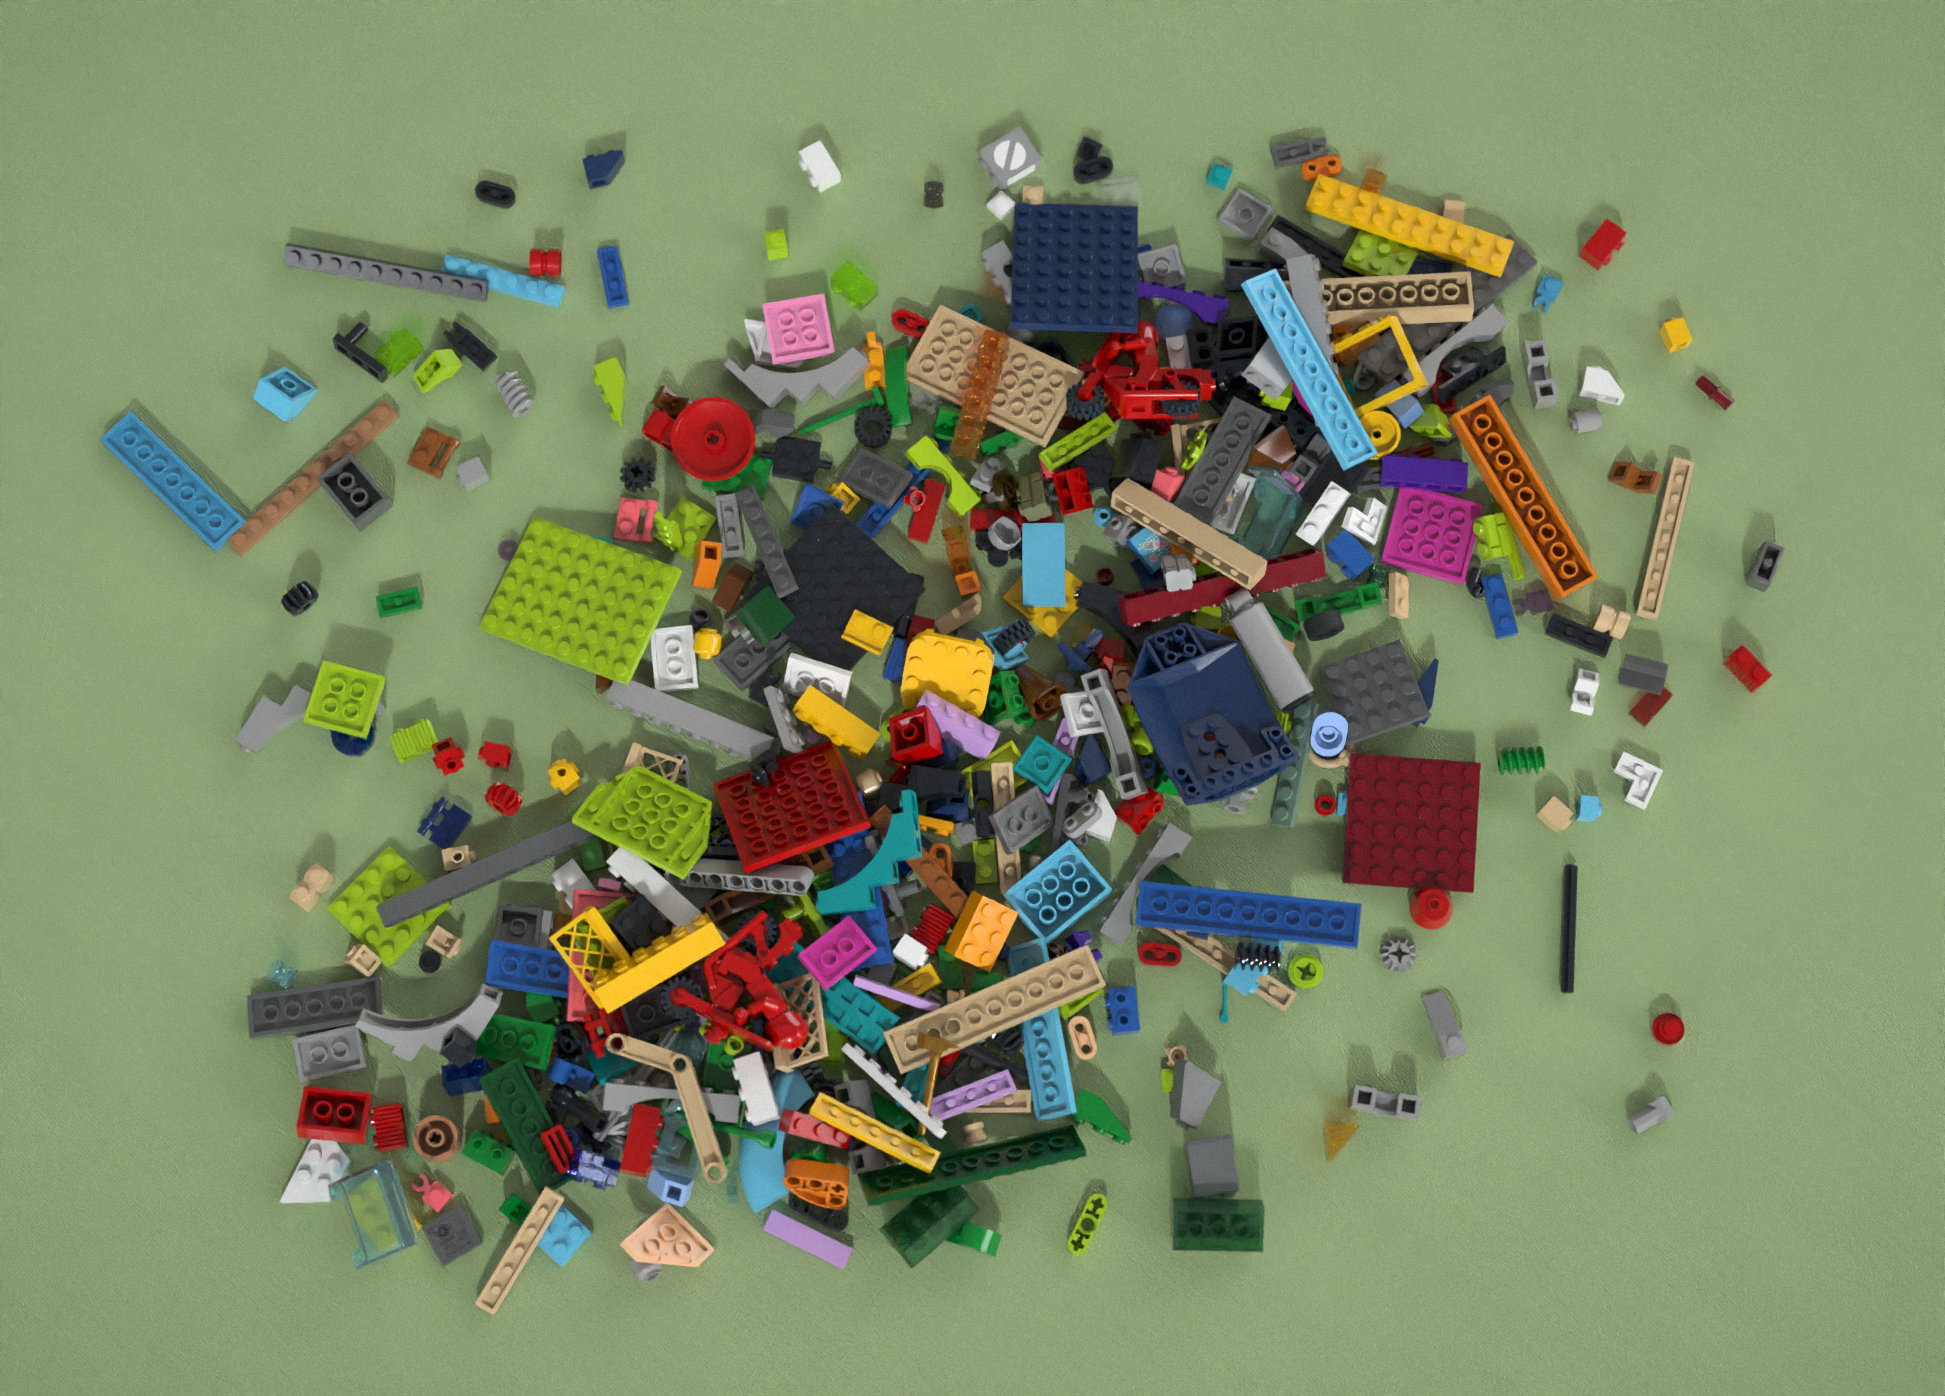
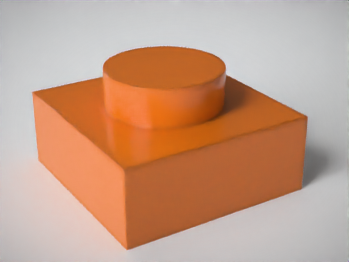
(968, 584)

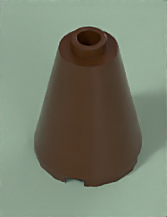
(1039, 693)

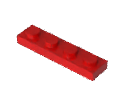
(983, 518)

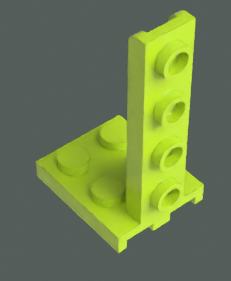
(684, 527)

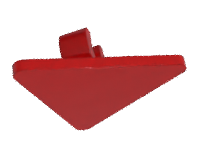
(899, 775)

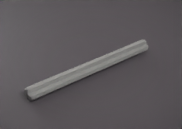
(641, 1075)

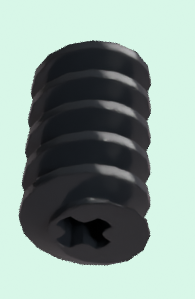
(1257, 957)

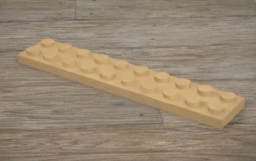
(998, 1007)

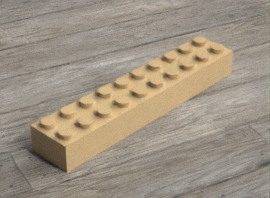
(1409, 297)

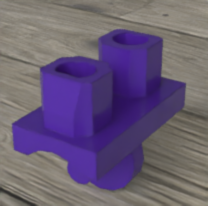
(1080, 939)

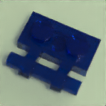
(449, 828)

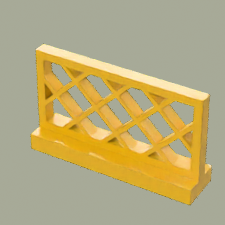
(607, 940)

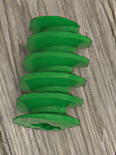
(1520, 759)

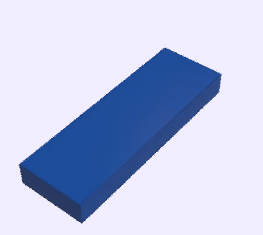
(612, 277)

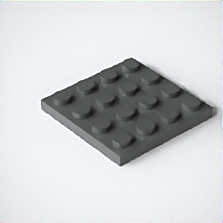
(1374, 692)

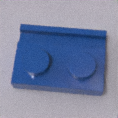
(896, 662)

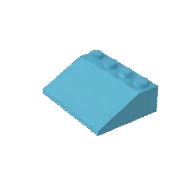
(1057, 893)

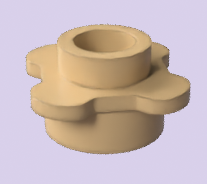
(1171, 1052)

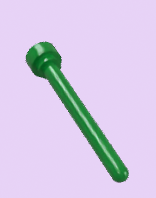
(765, 1138)

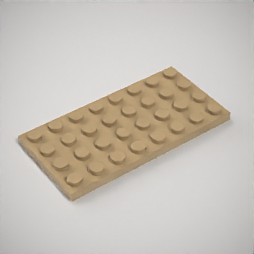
(1030, 386)

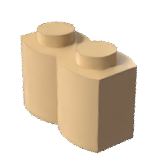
(308, 892)

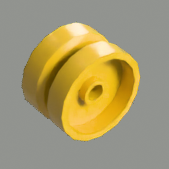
(1386, 428)

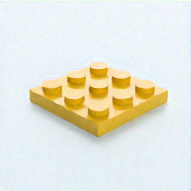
(1046, 619)

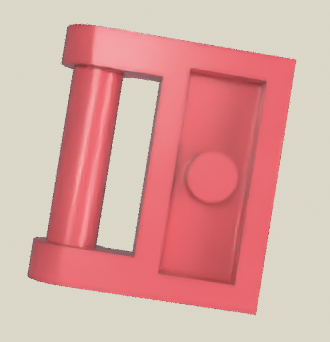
(629, 518)

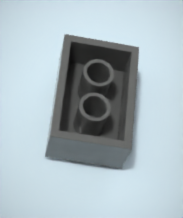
(354, 492)

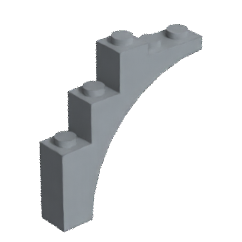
(410, 1034)

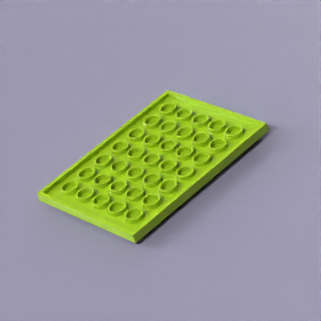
(580, 600)

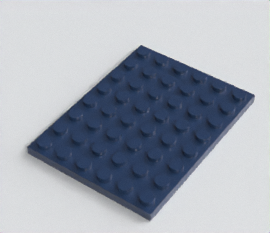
(1075, 268)

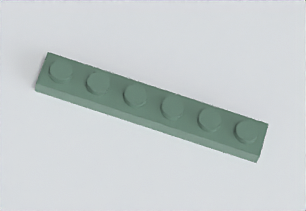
(1293, 776)

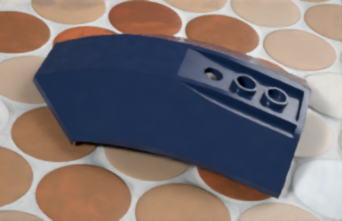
(1199, 685)

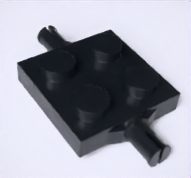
(796, 459)
(1097, 466)

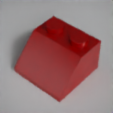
(914, 736)

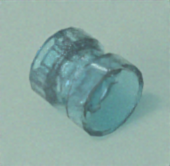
(282, 974)

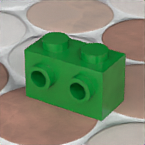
(489, 1152)

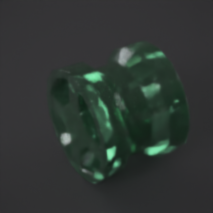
(1378, 574)

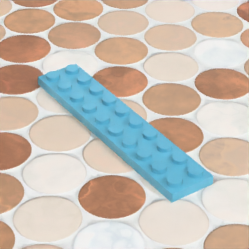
(1309, 369)

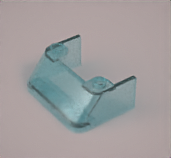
(1275, 515)

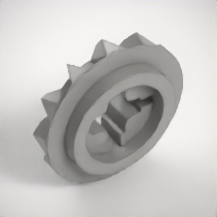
(1391, 961)

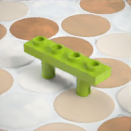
(806, 909)

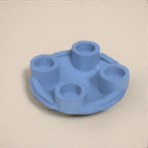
(1173, 321)

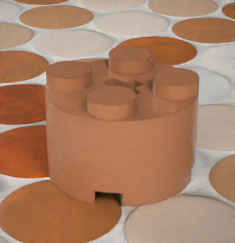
(425, 1135)

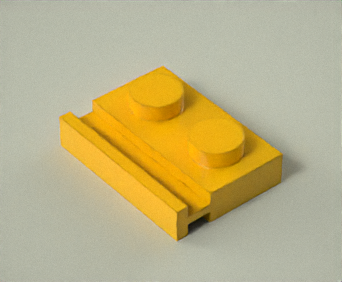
(867, 632)

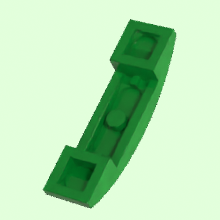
(897, 386)
(1344, 602)

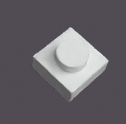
(1001, 205)

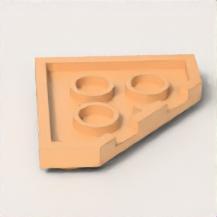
(667, 1240)

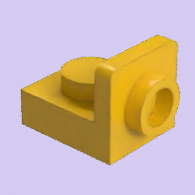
(842, 492)

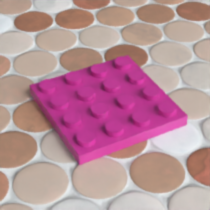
(1431, 534)

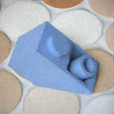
(670, 1187)

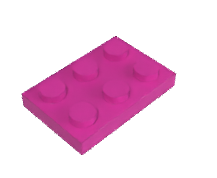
(837, 953)

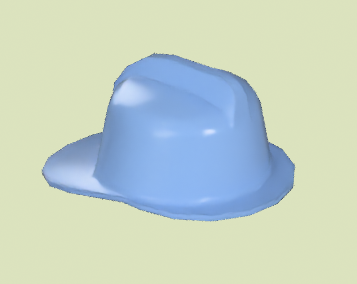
(1329, 733)

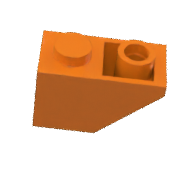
(706, 564)

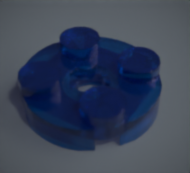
(355, 747)

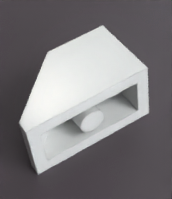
(1600, 386)

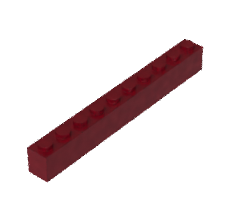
(1215, 587)

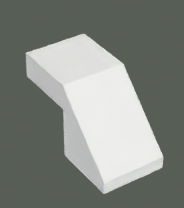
(1584, 691)

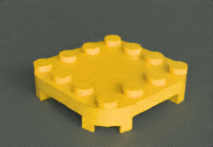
(949, 668)

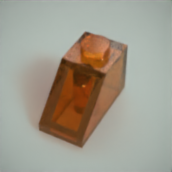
(1351, 354)

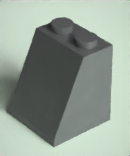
(1212, 1167)

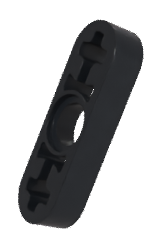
(836, 1212)

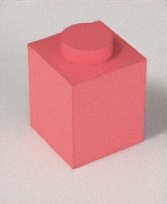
(1167, 483)

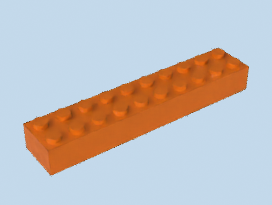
(1523, 498)

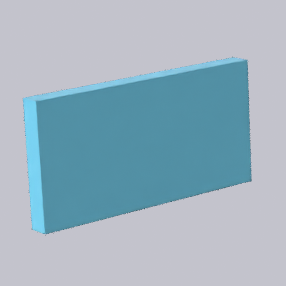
(1043, 564)

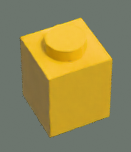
(1675, 334)

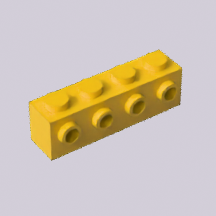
(836, 723)

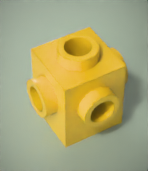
(567, 782)

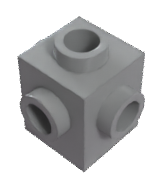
(1120, 530)

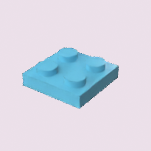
(563, 1236)

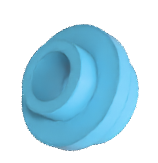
(1098, 520)

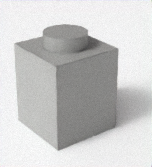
(472, 474)

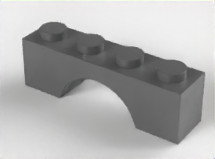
(863, 1155)

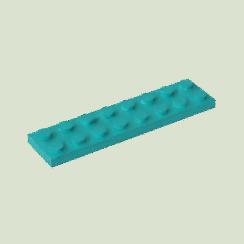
(842, 1004)

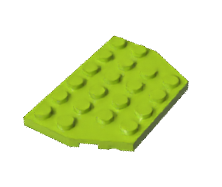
(649, 819)

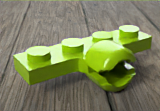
(1139, 738)

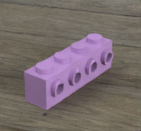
(960, 726)

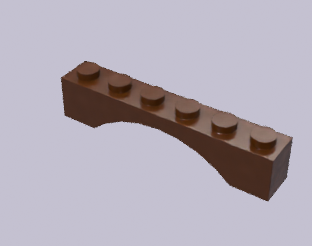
(736, 903)

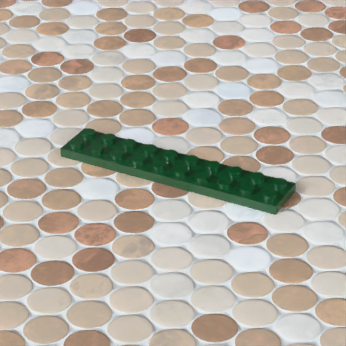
(973, 1165)

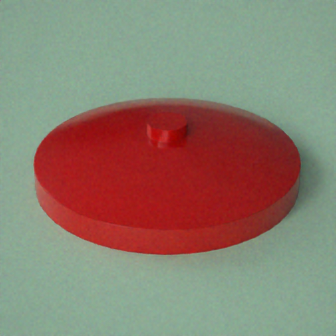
(713, 439)

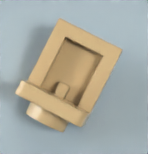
(443, 942)

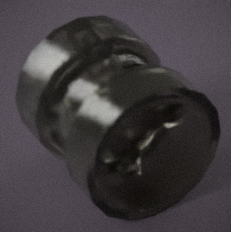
(933, 194)

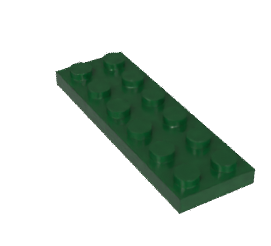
(523, 1120)

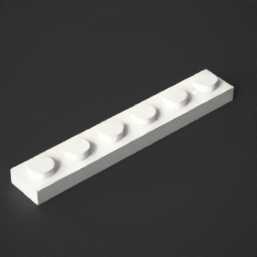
(901, 1095)

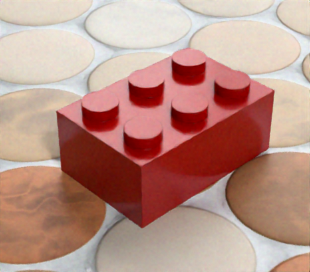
(334, 1115)

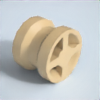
(953, 996)
(974, 1133)

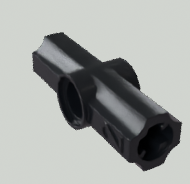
(982, 790)

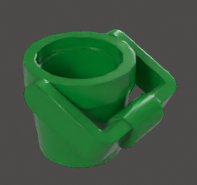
(812, 1151)

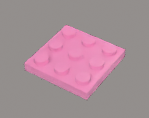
(798, 329)

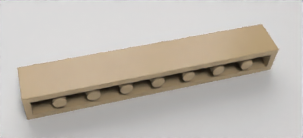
(1188, 533)

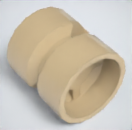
(1611, 621)

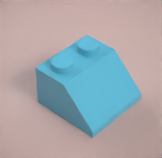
(284, 393)

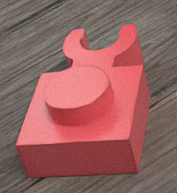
(434, 1195)

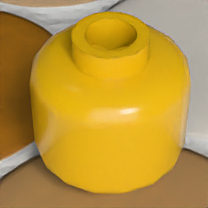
(707, 643)

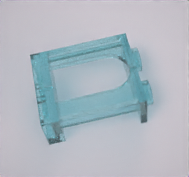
(660, 1163)

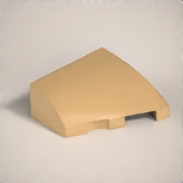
(959, 615)

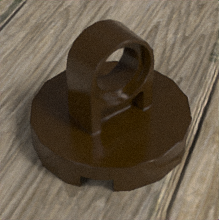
(1003, 491)

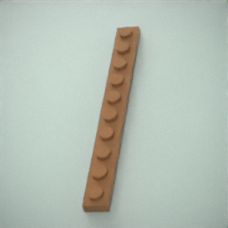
(306, 483)

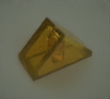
(1336, 1137)

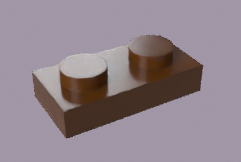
(1120, 680)

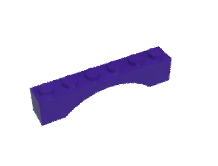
(1206, 308)

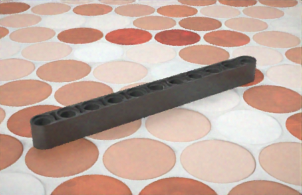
(482, 873)

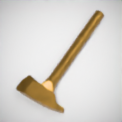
(937, 1047)

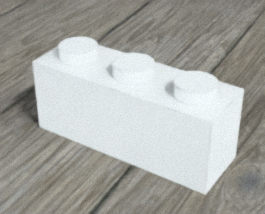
(1323, 514)
(756, 1089)

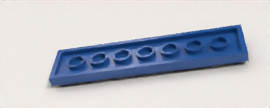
(849, 860)

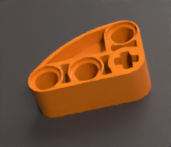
(818, 1182)

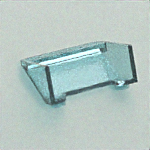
(376, 1213)

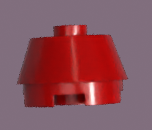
(1430, 908)

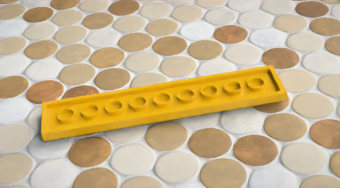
(1409, 225)

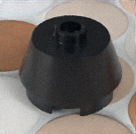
(572, 1041)

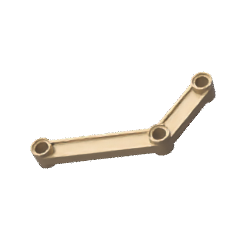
(689, 1094)

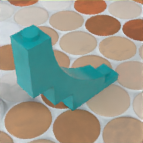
(900, 844)

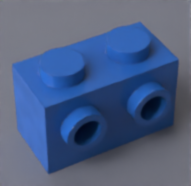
(1123, 1011)

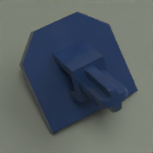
(1082, 652)

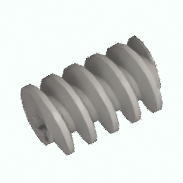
(513, 393)

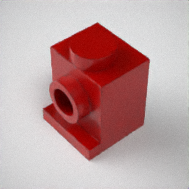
(496, 755)

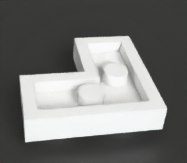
(1366, 524)
(1643, 776)

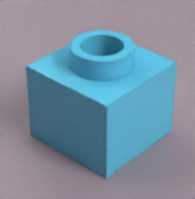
(1588, 808)

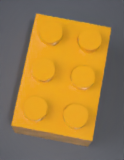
(981, 931)

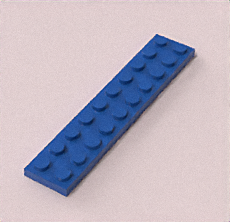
(1248, 914)

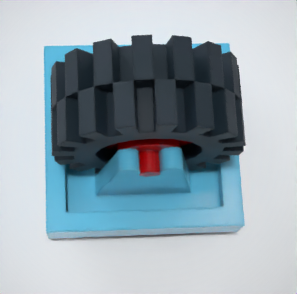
(1008, 644)

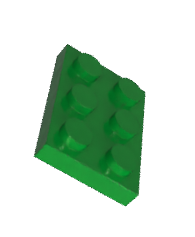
(755, 473)

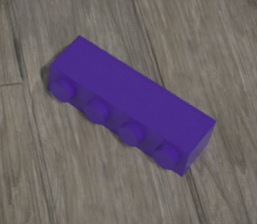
(1423, 474)

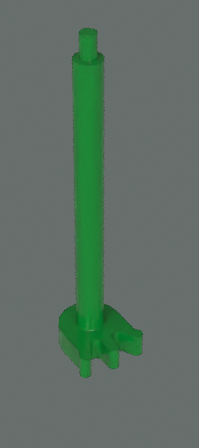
(844, 413)

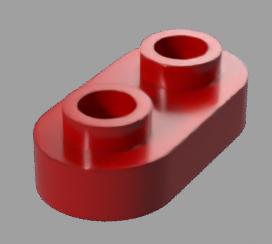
(911, 325)
(1159, 954)

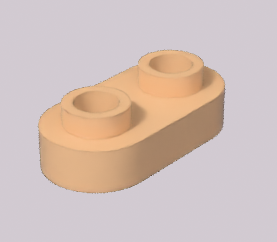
(1082, 1038)

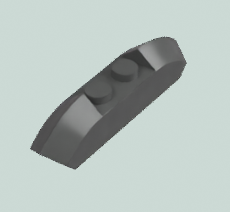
(1500, 392)

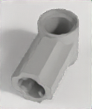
(1655, 1112)

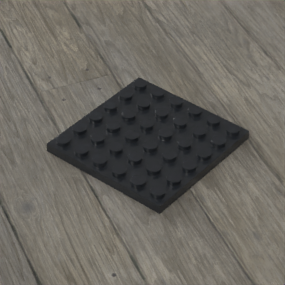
(836, 574)

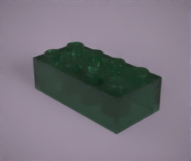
(928, 1222)
(1217, 1225)

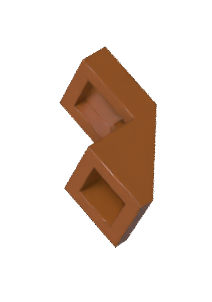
(1631, 477)

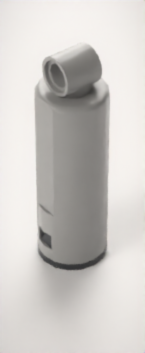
(1269, 651)

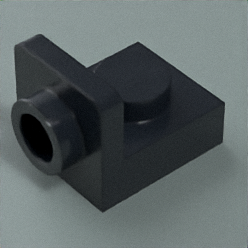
(763, 766)

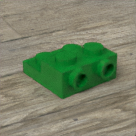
(1003, 698)

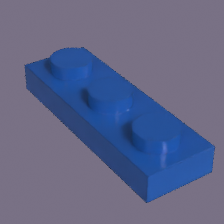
(1499, 606)

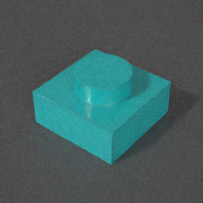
(1219, 176)
(971, 312)

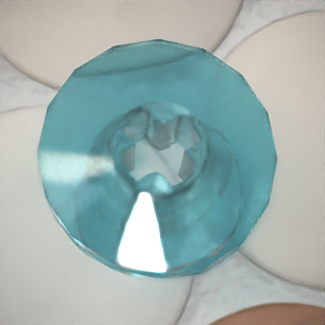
(691, 1044)

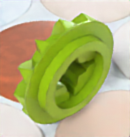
(1315, 969)

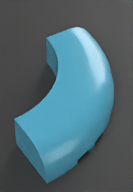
(764, 1168)

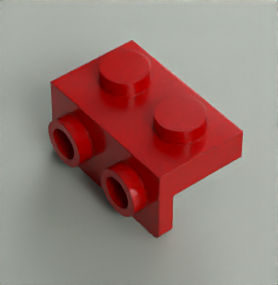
(1139, 810)

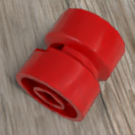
(545, 262)

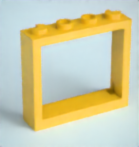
(1367, 331)

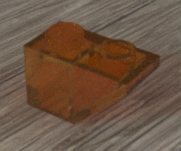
(957, 550)

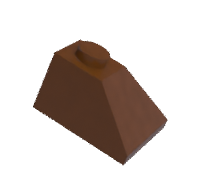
(1273, 452)

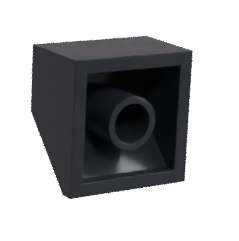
(1137, 461)

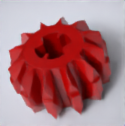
(503, 798)

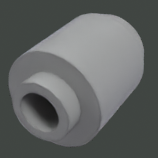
(1585, 421)

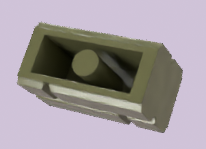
(1034, 497)

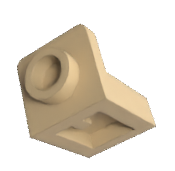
(362, 959)

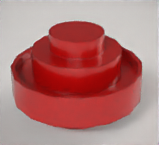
(1667, 1029)

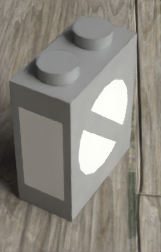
(1009, 159)

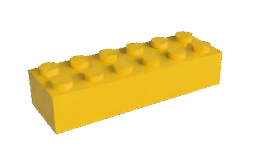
(656, 962)

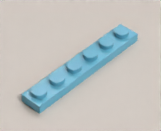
(508, 282)

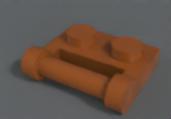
(428, 449)

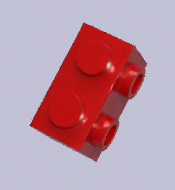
(1072, 490)

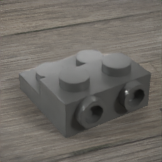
(519, 925)

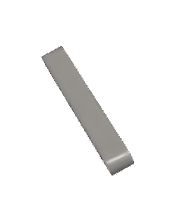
(732, 876)

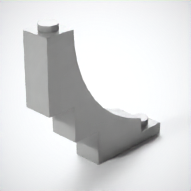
(773, 386)
(271, 718)

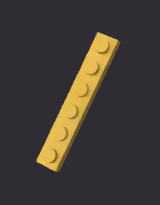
(874, 1133)

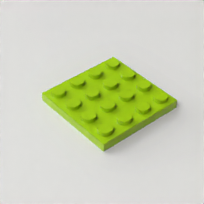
(379, 882)

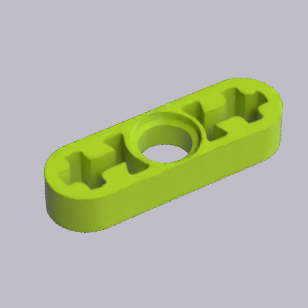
(1100, 1211)

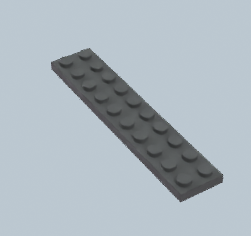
(1386, 357)

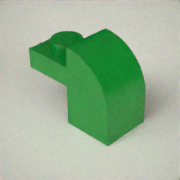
(976, 1238)

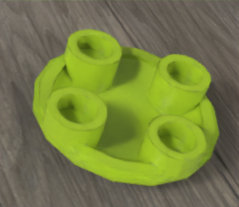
(1194, 450)

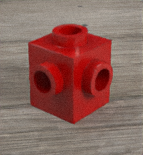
(448, 756)

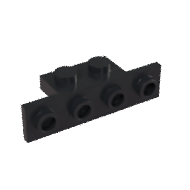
(1468, 369)

